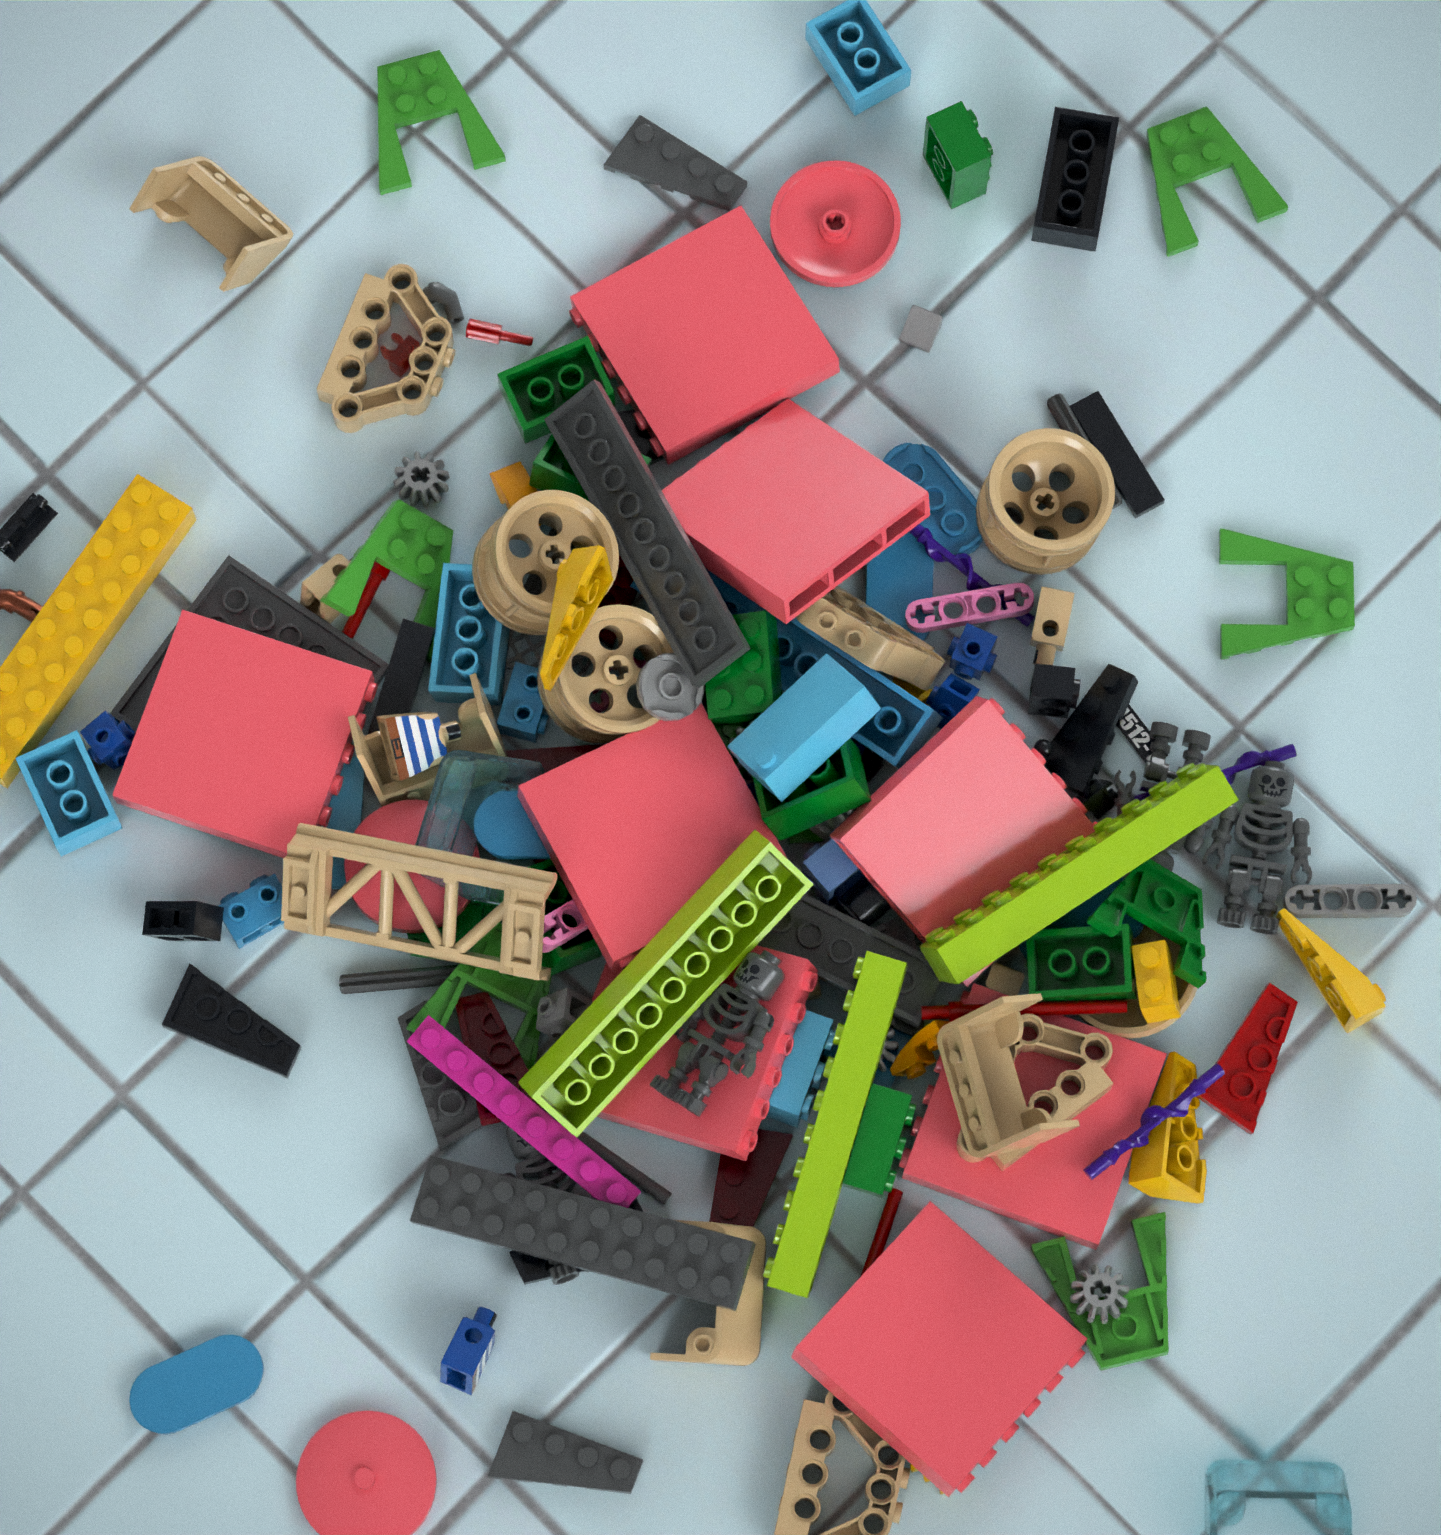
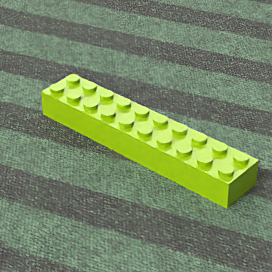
(1078, 872)
(665, 983)
(837, 1124)

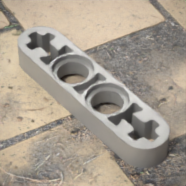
(1350, 906)

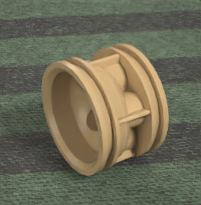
(1039, 455)
(500, 573)
(569, 697)

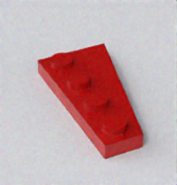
(1251, 1059)

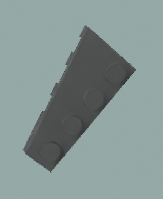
(665, 160)
(448, 1105)
(555, 1456)

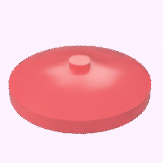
(835, 223)
(399, 823)
(366, 1477)

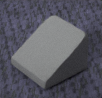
(921, 328)

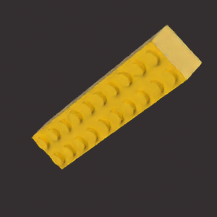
(85, 615)

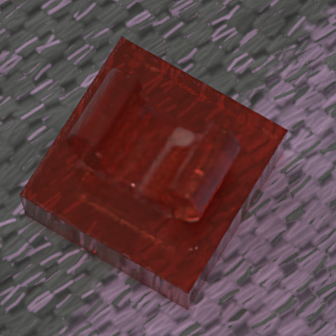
(399, 358)

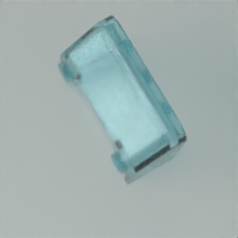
(458, 790)
(1233, 1481)

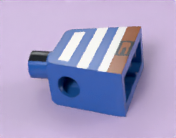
(469, 1351)

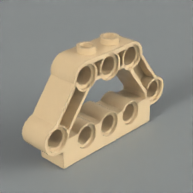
(386, 400)
(872, 638)
(1090, 1077)
(819, 1418)

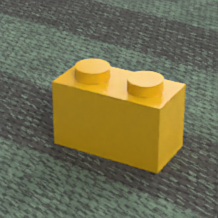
(1156, 981)

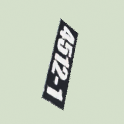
(1136, 733)

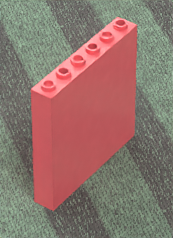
(703, 335)
(792, 509)
(243, 735)
(961, 821)
(642, 826)
(736, 1102)
(1049, 1181)
(940, 1349)

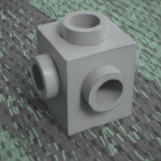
(560, 1011)

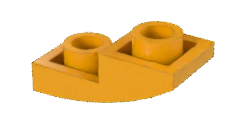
(512, 484)
(918, 1052)

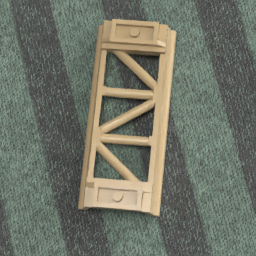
(309, 902)

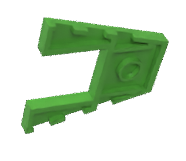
(418, 92)
(1191, 150)
(408, 546)
(1316, 594)
(513, 990)
(1143, 1324)

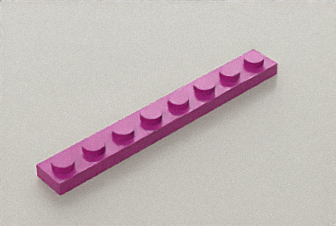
(522, 1114)

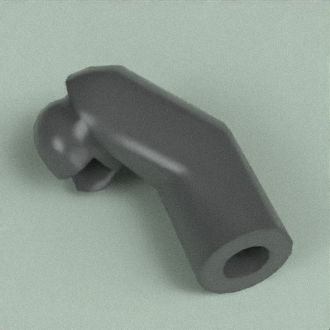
(438, 292)

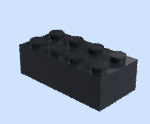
(1075, 179)

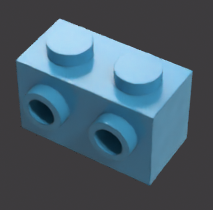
(522, 708)
(253, 910)

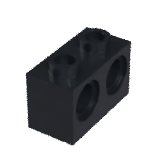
(1053, 691)
(183, 921)

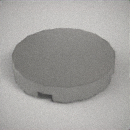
(666, 689)

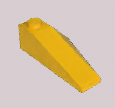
(578, 592)
(1341, 984)
(1171, 1161)

